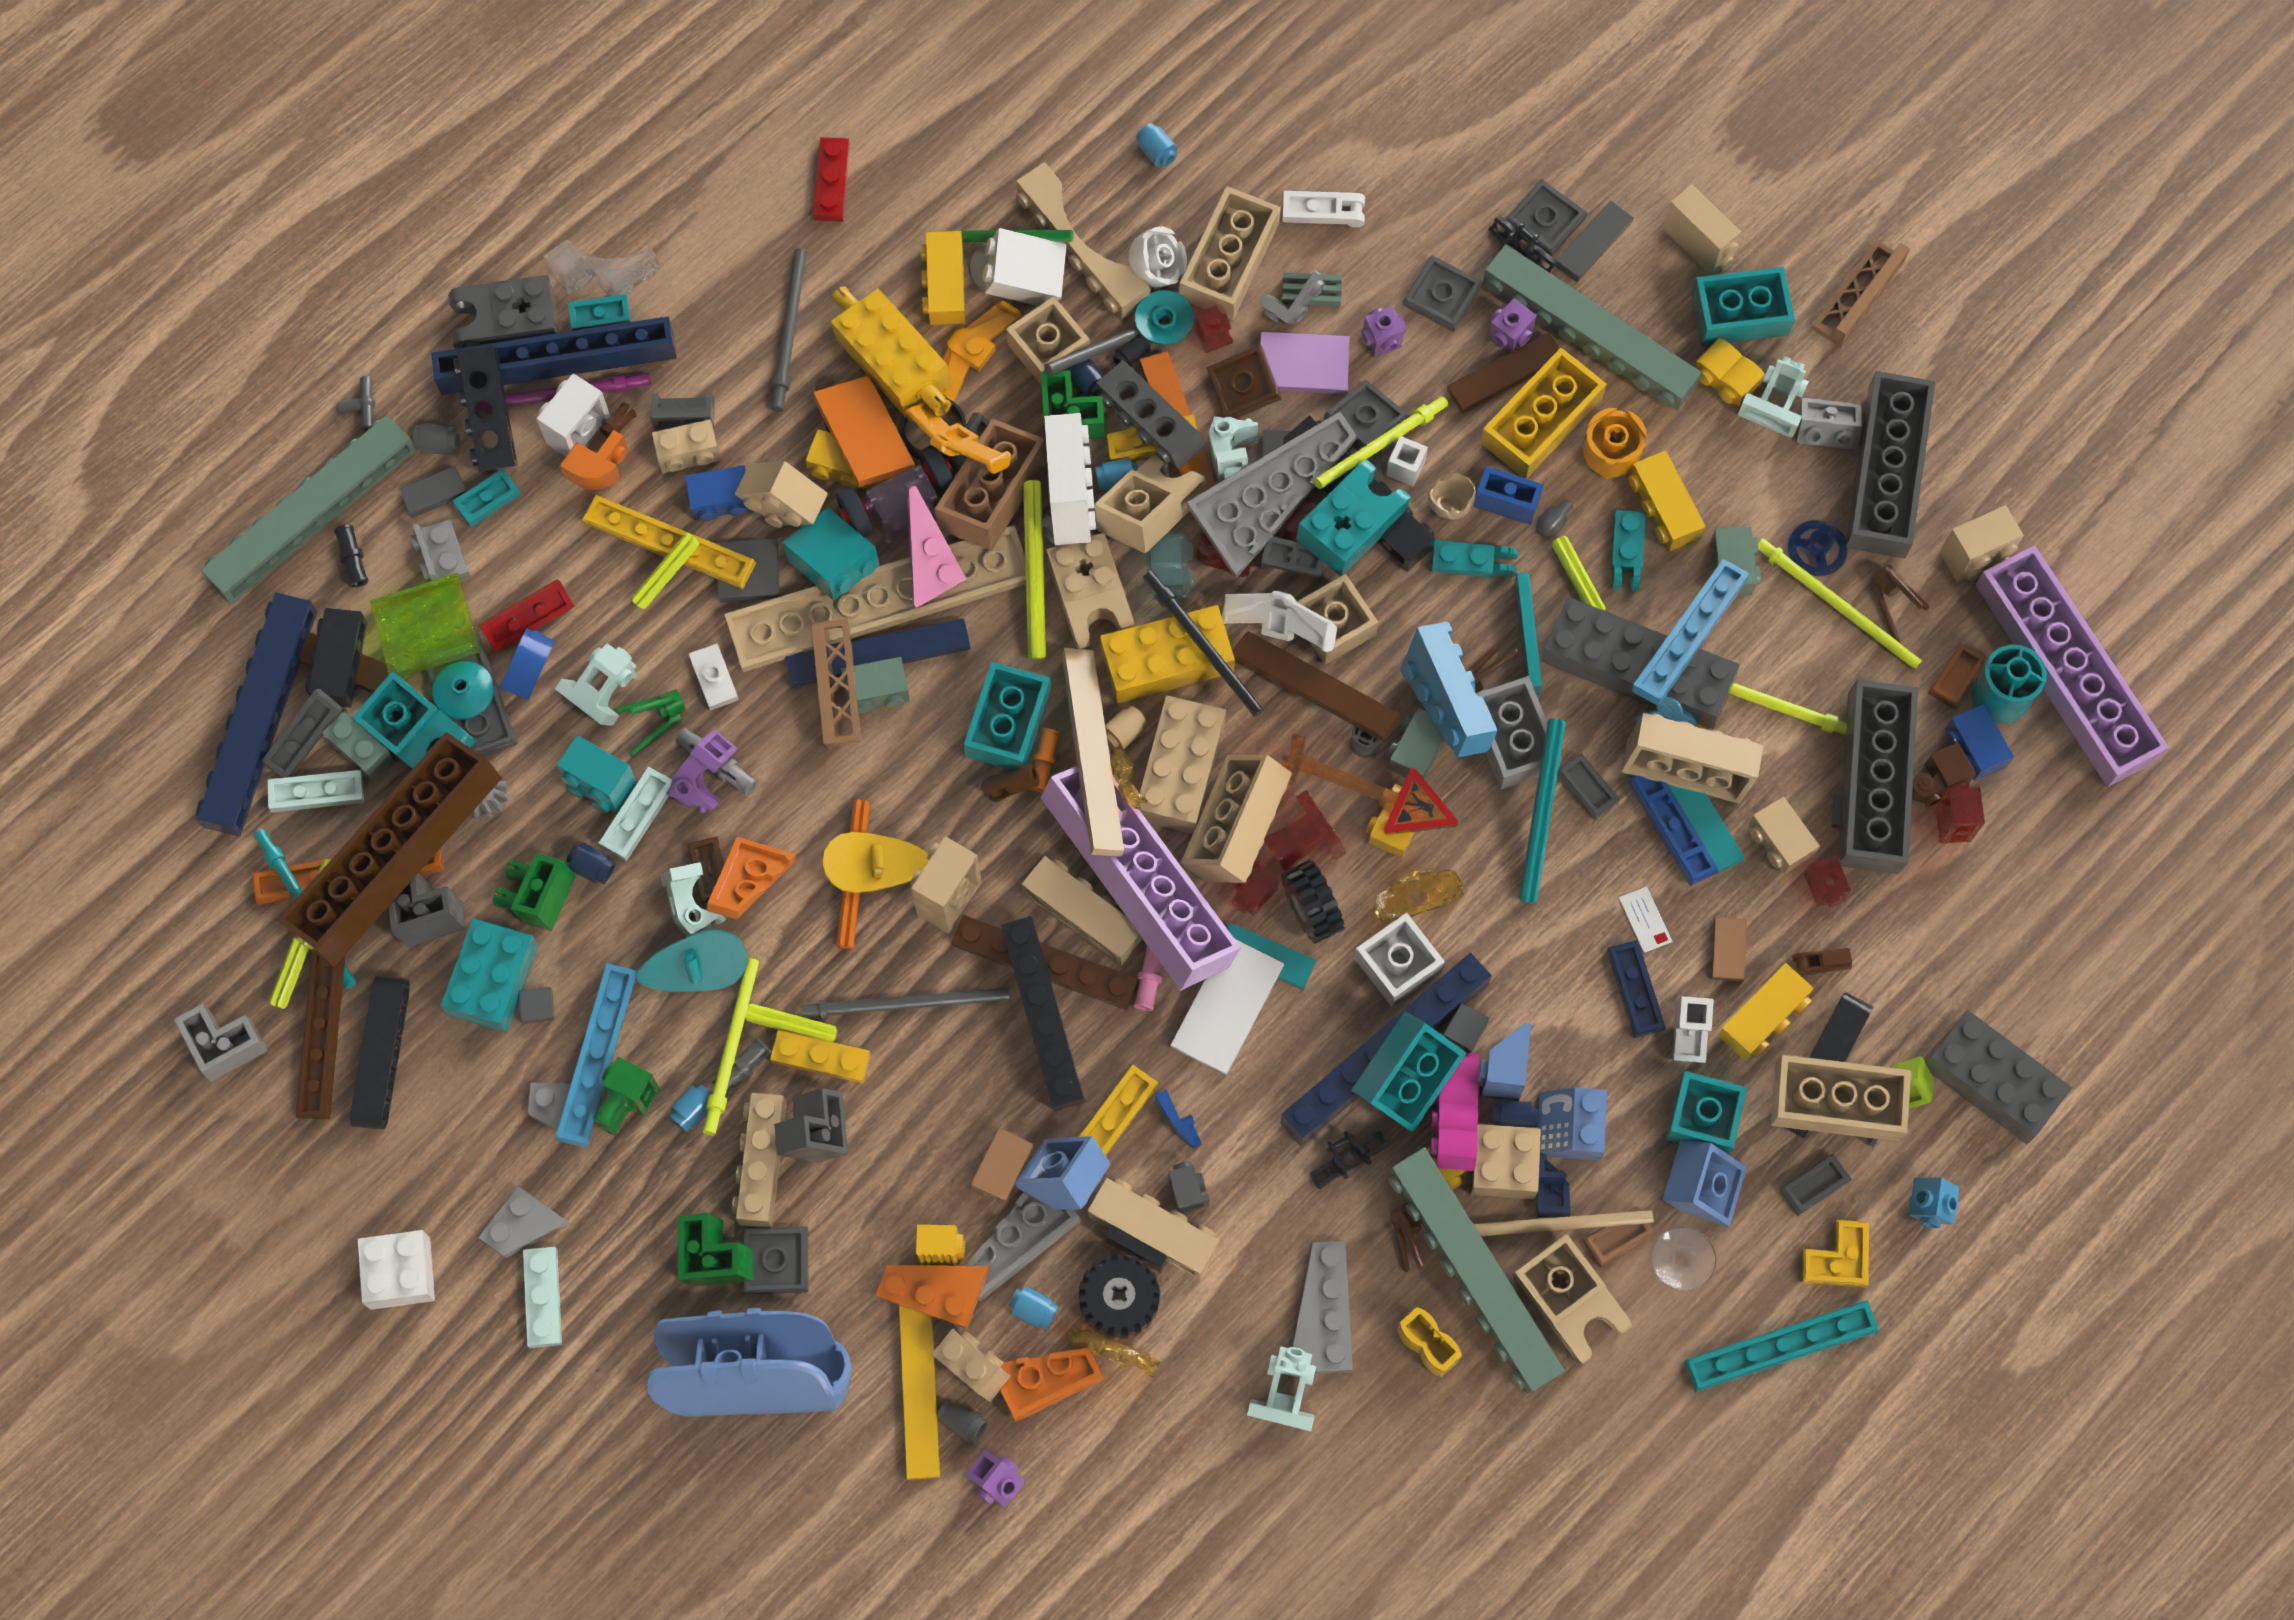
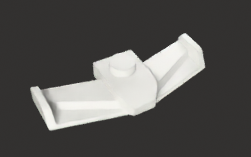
(1280, 617)

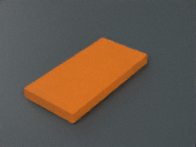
(863, 431)

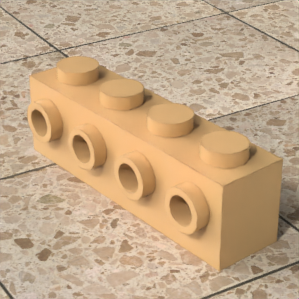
(760, 1162)

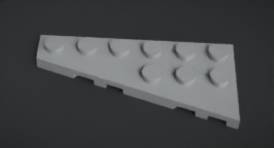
(1258, 500)

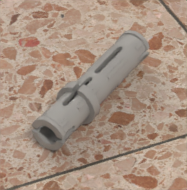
(728, 772)

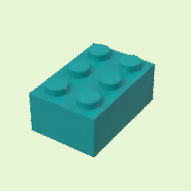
(1743, 306)
(1007, 717)
(489, 975)
(1409, 1071)

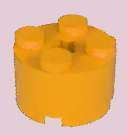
(1613, 442)

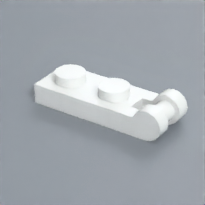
(1323, 208)

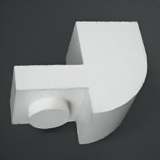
(1691, 1028)

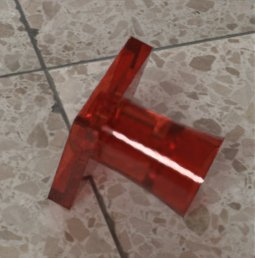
(1304, 836)

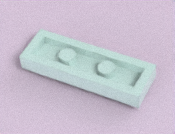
(315, 791)
(636, 814)
(542, 1297)

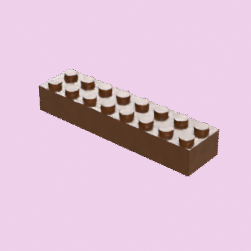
(389, 849)

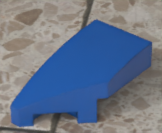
(1182, 1127)

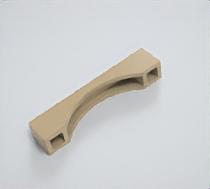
(1116, 283)

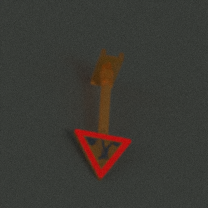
(1413, 807)

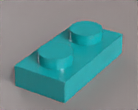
(599, 312)
(486, 498)

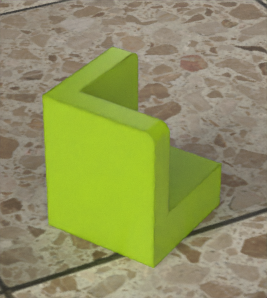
(1921, 1081)

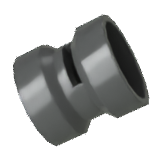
(1364, 746)

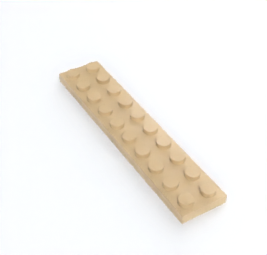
(878, 601)

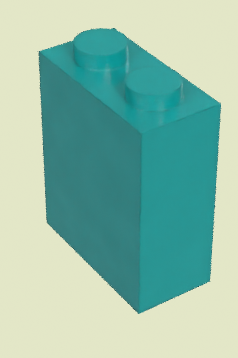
(831, 554)

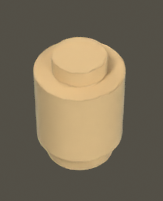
(1124, 728)

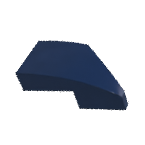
(1553, 1191)

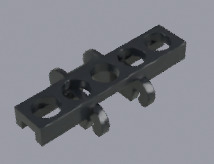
(1519, 234)
(1337, 1159)

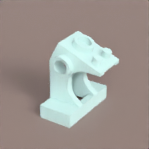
(1785, 378)
(1224, 438)
(616, 666)
(679, 887)
(1283, 1407)

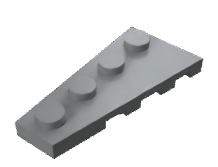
(1020, 1239)
(1324, 1310)

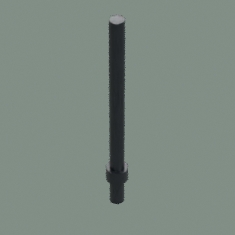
(1167, 598)

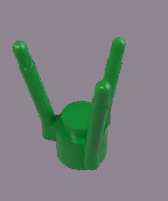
(668, 705)

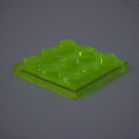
(425, 626)

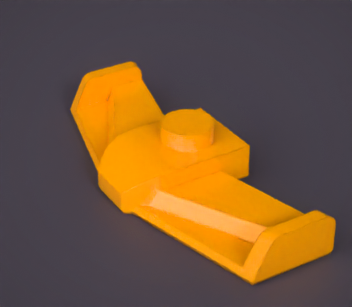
(973, 344)
(956, 439)

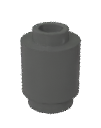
(436, 438)

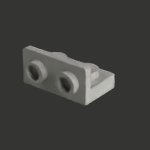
(1829, 423)
(440, 550)

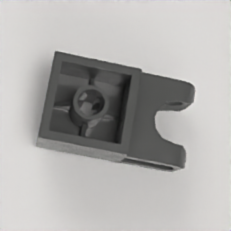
(505, 311)

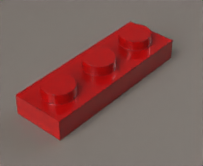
(831, 179)
(527, 613)

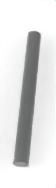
(1091, 351)

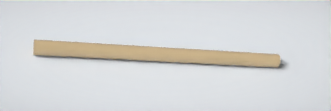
(1565, 1223)

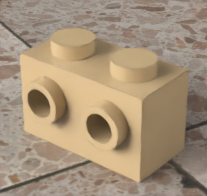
(686, 446)
(1783, 835)
(971, 1365)

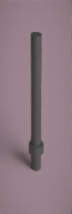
(781, 379)

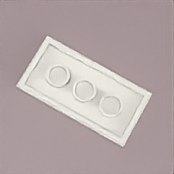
(1227, 1009)

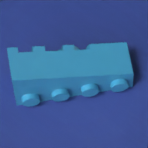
(1448, 691)

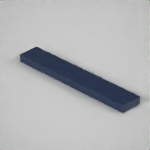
(908, 644)

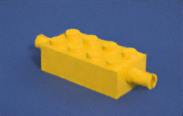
(891, 351)

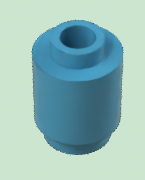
(1156, 145)
(1112, 472)
(690, 1108)
(1033, 1307)

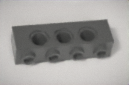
(1125, 383)

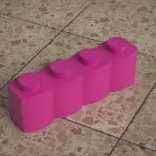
(1457, 1118)

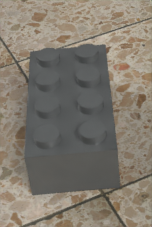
(1997, 1077)

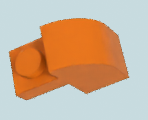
(594, 469)

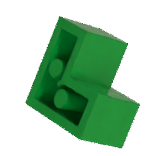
(1058, 400)
(704, 1256)

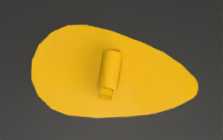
(871, 862)

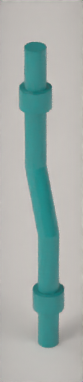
(276, 859)

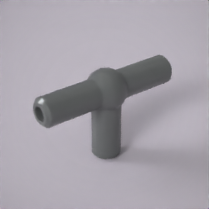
(364, 404)

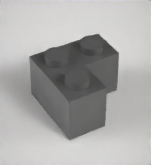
(425, 914)
(817, 1127)

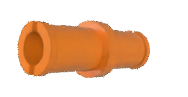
(1044, 758)

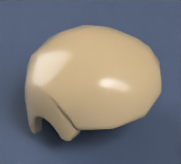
(1452, 497)

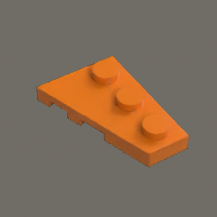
(746, 876)
(935, 1290)
(1047, 1380)

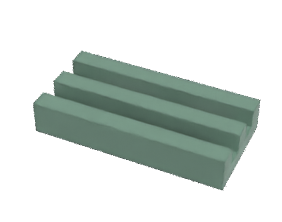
(1295, 282)

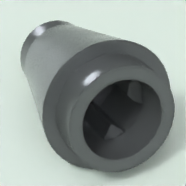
(962, 1421)

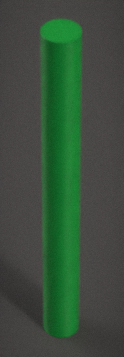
(1052, 235)

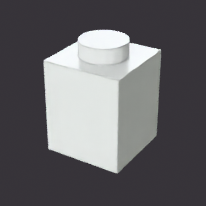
(1406, 461)

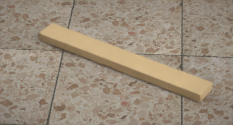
(1092, 753)

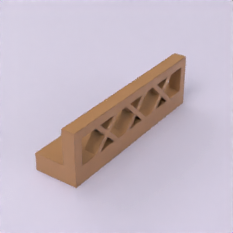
(1868, 294)
(826, 684)

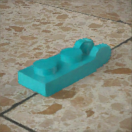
(1627, 547)
(1472, 559)

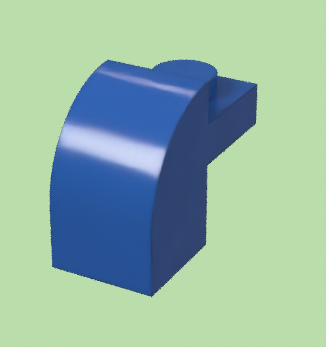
(527, 664)

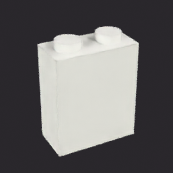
(1024, 267)

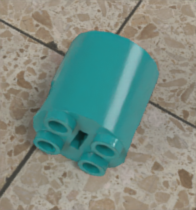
(2009, 683)

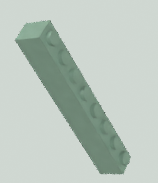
(1592, 328)
(308, 509)
(1475, 1270)

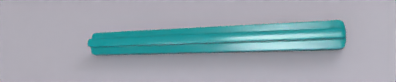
(1542, 810)

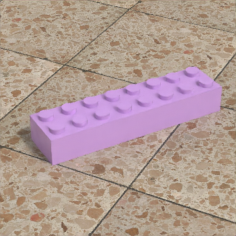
(2079, 672)
(1148, 887)

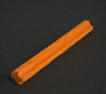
(849, 900)

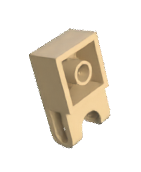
(1146, 504)
(1090, 596)
(1577, 1304)

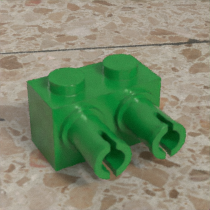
(541, 893)
(627, 1091)

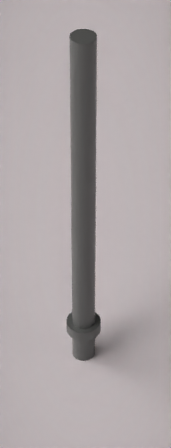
(905, 1002)

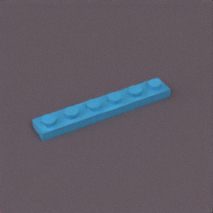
(1690, 632)
(595, 1055)

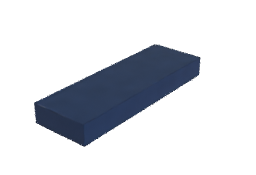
(1636, 989)

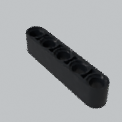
(1840, 1034)
(380, 1052)

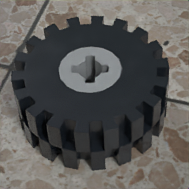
(1312, 901)
(1131, 1308)

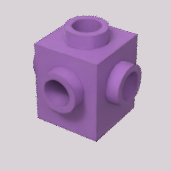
(1512, 325)
(1383, 331)
(995, 1478)

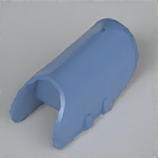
(749, 1364)

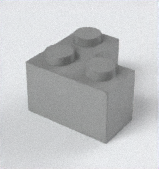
(216, 1048)

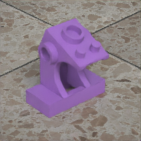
(688, 781)

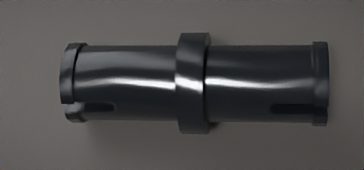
(351, 556)

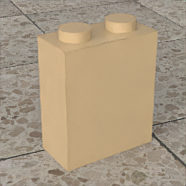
(1702, 230)

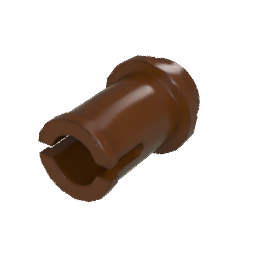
(617, 420)

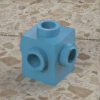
(1934, 1201)

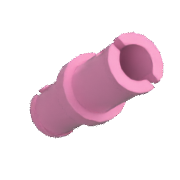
(1149, 981)

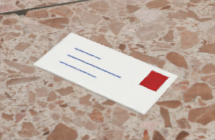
(1645, 919)

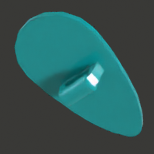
(696, 963)

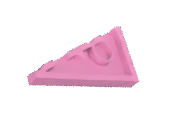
(933, 563)

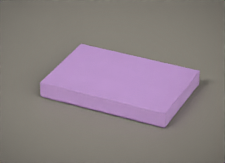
(1308, 361)

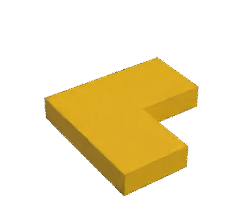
(1845, 1264)

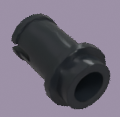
(1132, 351)

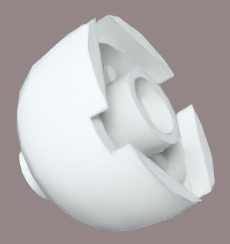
(1158, 257)

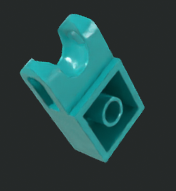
(1350, 520)
(416, 730)

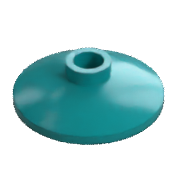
(1164, 306)
(467, 702)

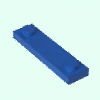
(1674, 829)

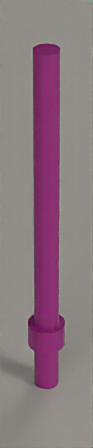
(619, 383)

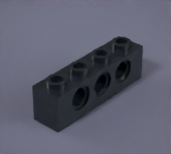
(487, 361)

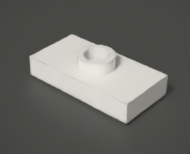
(713, 676)

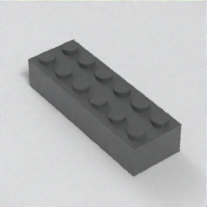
(1890, 464)
(1618, 650)
(1878, 776)

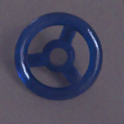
(1825, 536)

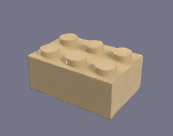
(945, 884)

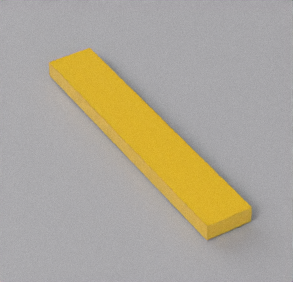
(662, 537)
(919, 1395)

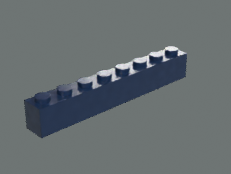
(566, 353)
(256, 714)
(1334, 1091)

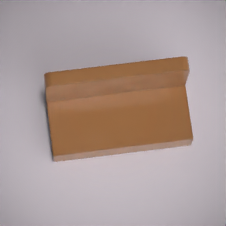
(1001, 1165)

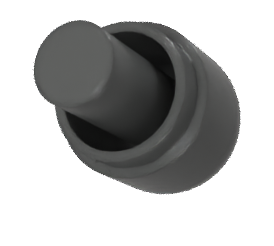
(1553, 519)

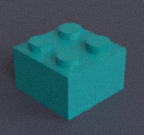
(596, 775)
(1706, 1111)

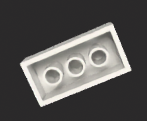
(1069, 479)

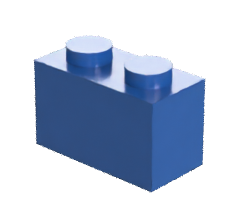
(714, 493)
(1508, 495)
(1979, 741)

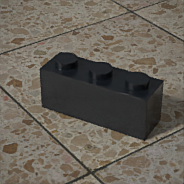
(337, 655)

